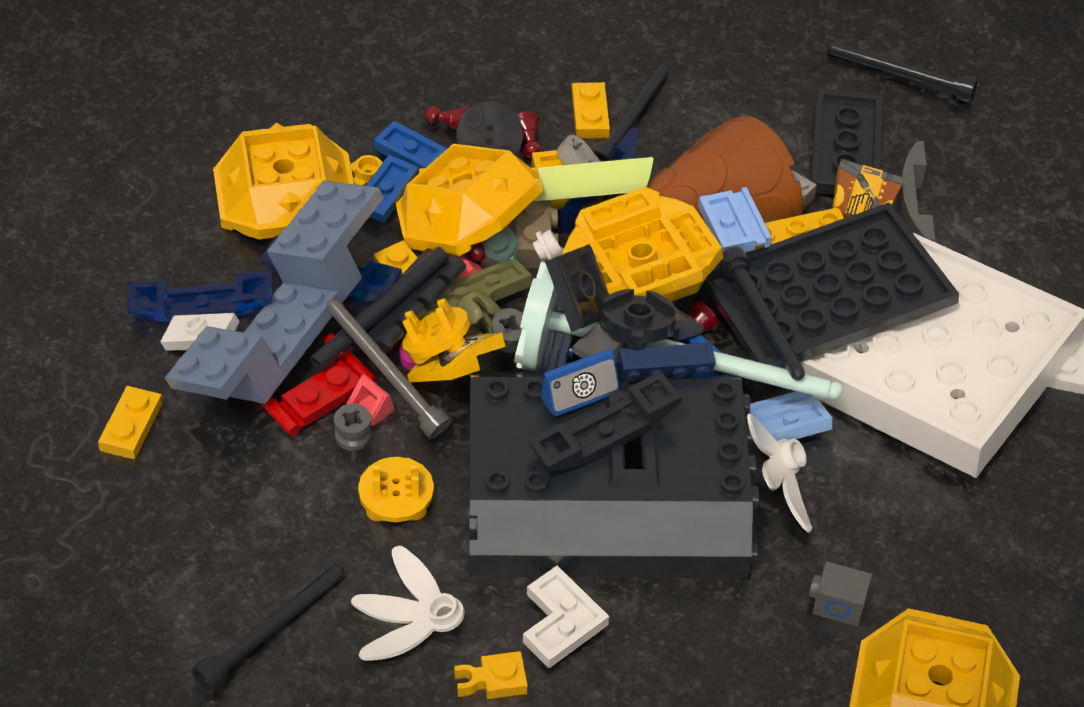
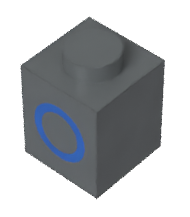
(840, 593)

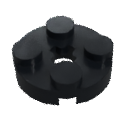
(638, 318)

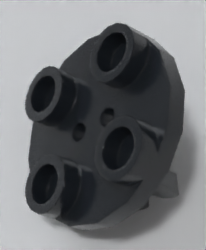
(506, 131)

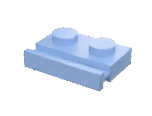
(734, 220)
(792, 415)

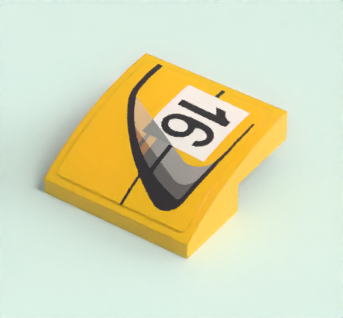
(457, 363)

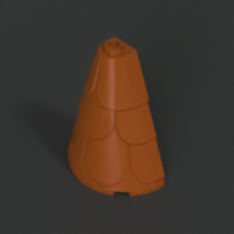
(734, 157)

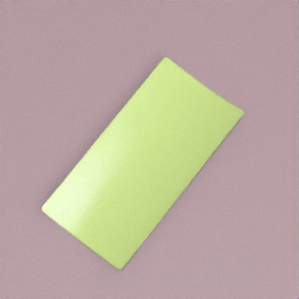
(594, 178)

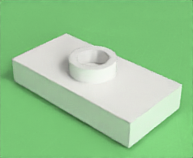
(185, 328)

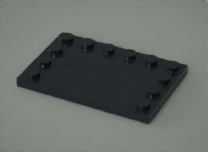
(835, 286)

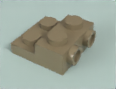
(534, 218)

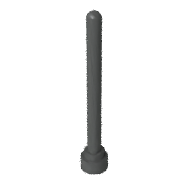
(432, 420)

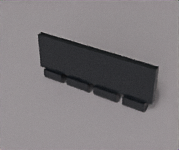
(390, 327)

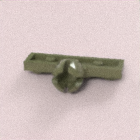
(481, 289)

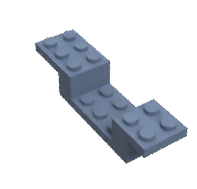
(314, 269)

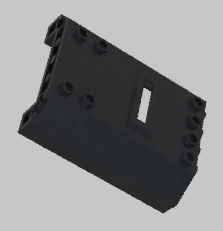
(671, 519)

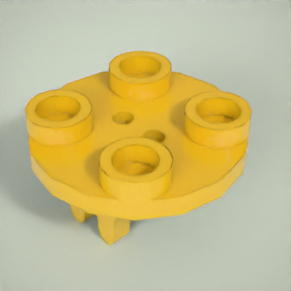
(435, 332)
(413, 487)

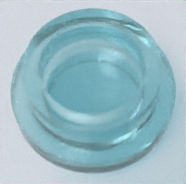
(502, 246)

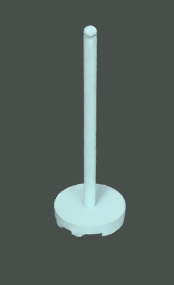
(540, 317)

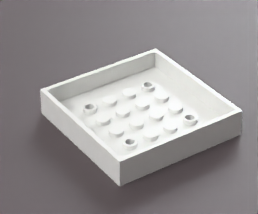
(916, 370)

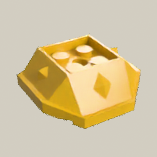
(273, 175)
(465, 198)
(648, 244)
(922, 647)

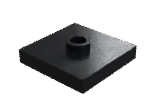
(578, 286)

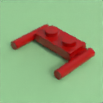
(319, 393)

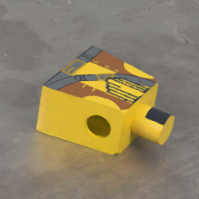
(863, 188)

